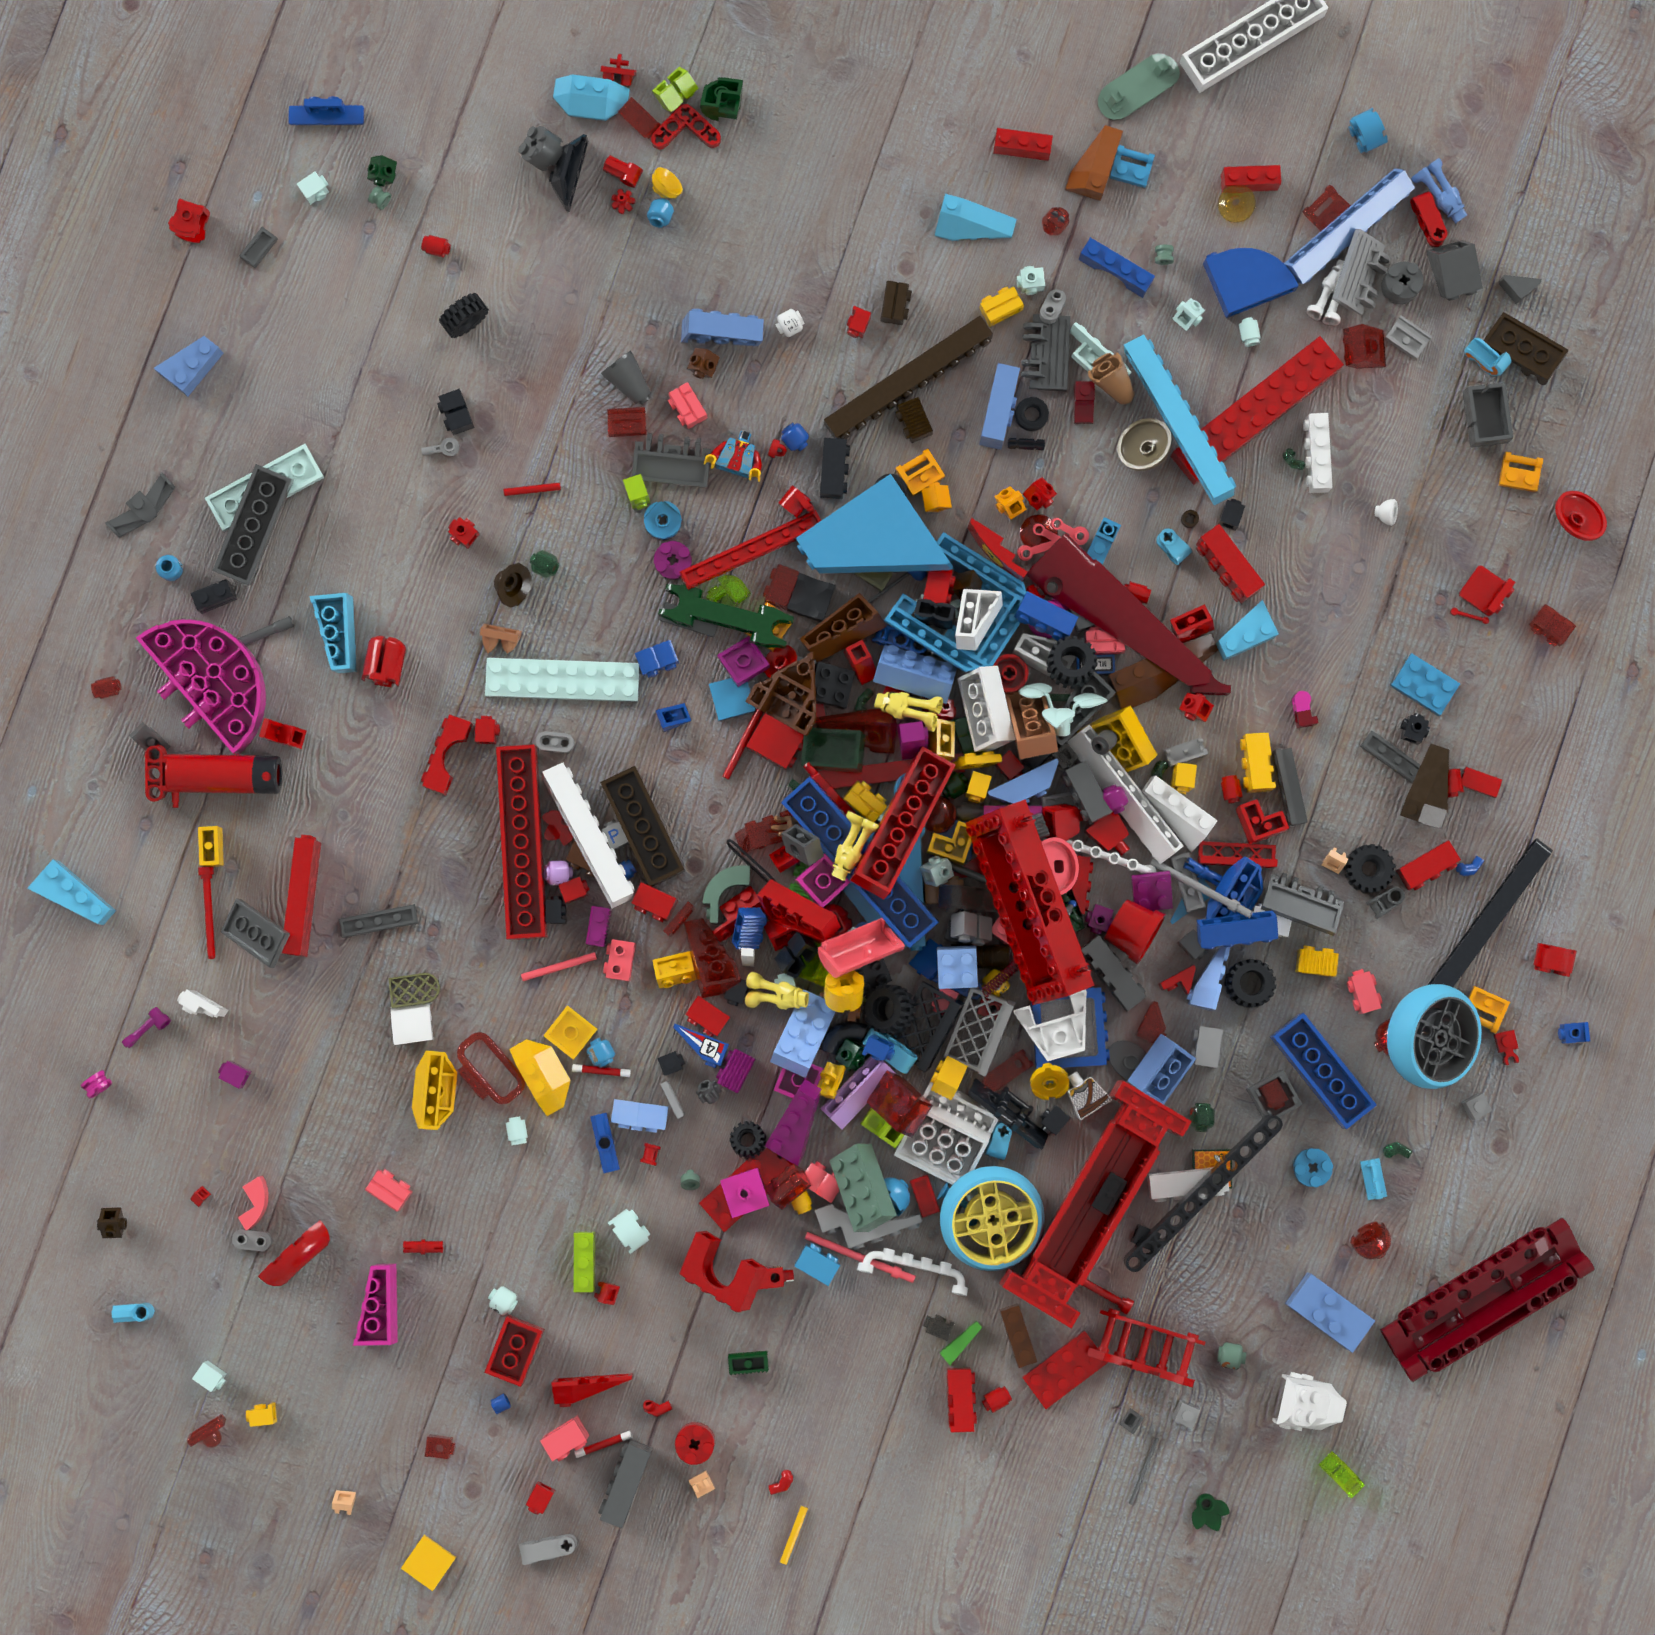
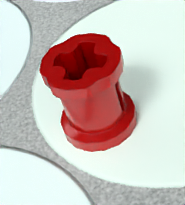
(650, 1154)

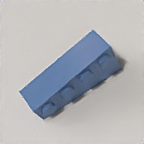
(722, 328)

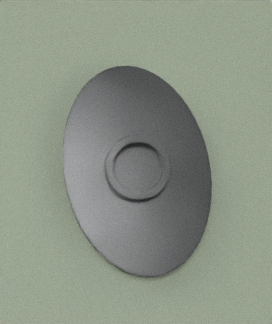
(1125, 1057)

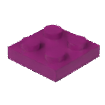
(743, 661)
(1153, 890)

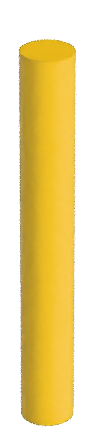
(793, 1535)

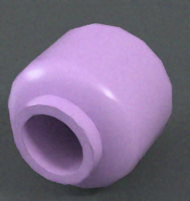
(557, 872)

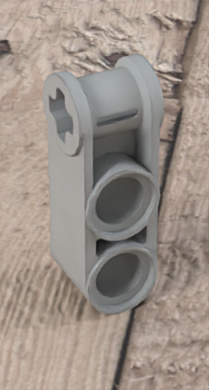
(546, 1548)

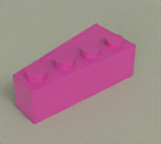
(379, 1308)

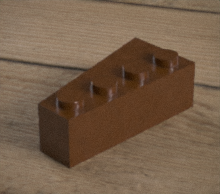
(843, 628)

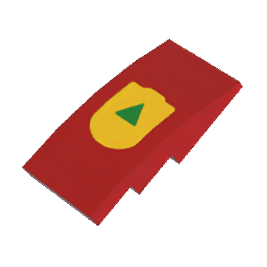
(991, 545)

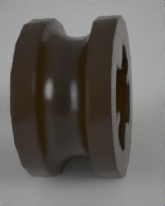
(1184, 516)

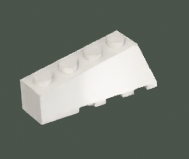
(1178, 812)

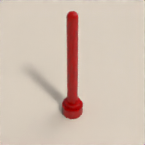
(206, 874)
(1124, 1304)

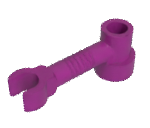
(157, 1018)

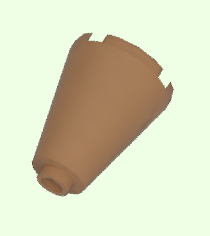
(1112, 377)

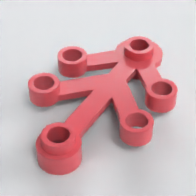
(1053, 537)

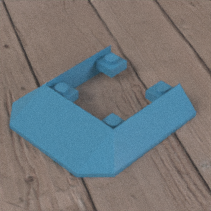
(998, 634)

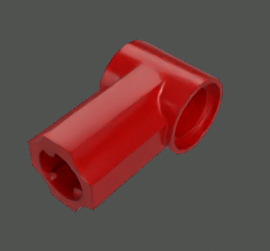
(627, 173)

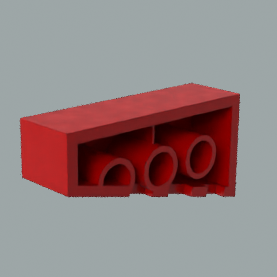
(797, 912)

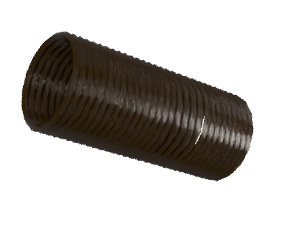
(999, 956)

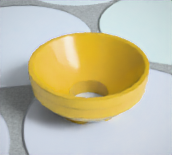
(666, 183)

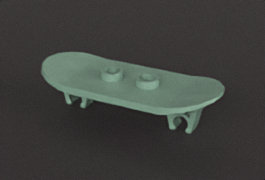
(1138, 86)

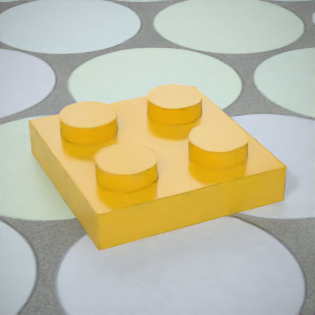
(972, 760)
(570, 1032)

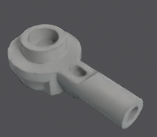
(448, 447)

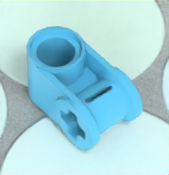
(1175, 547)
(998, 1144)

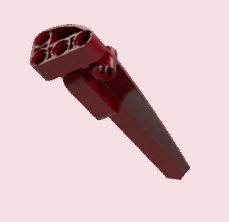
(1105, 602)

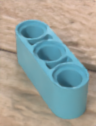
(903, 1057)

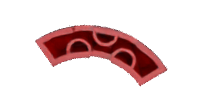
(296, 1256)

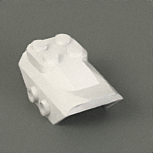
(1309, 1404)

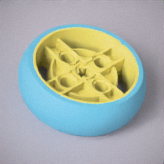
(957, 1225)

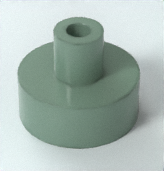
(690, 1180)

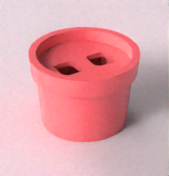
(1062, 862)

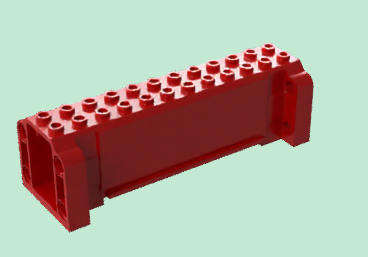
(1078, 1229)

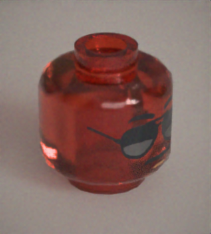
(1055, 221)

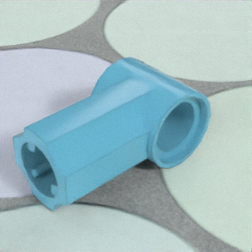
(131, 1312)

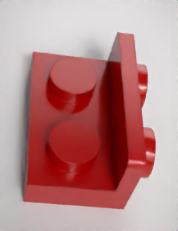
(782, 859)

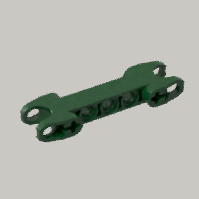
(759, 624)

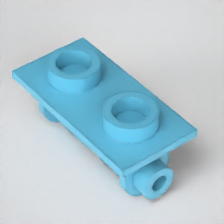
(1373, 1179)

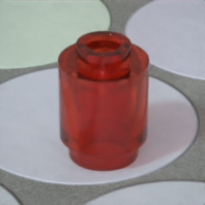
(106, 687)

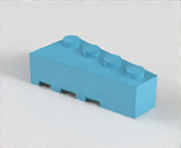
(68, 890)

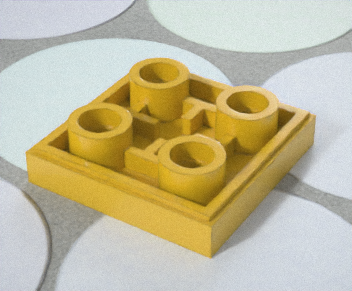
(428, 1562)

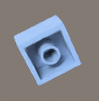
(957, 967)

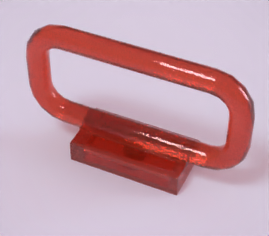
(477, 1081)

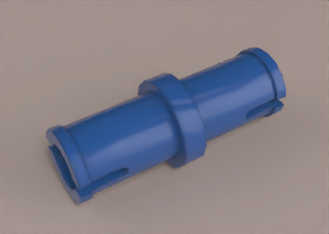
(1202, 871)

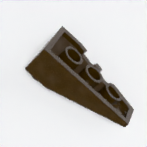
(1430, 789)

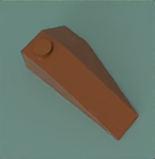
(1094, 167)

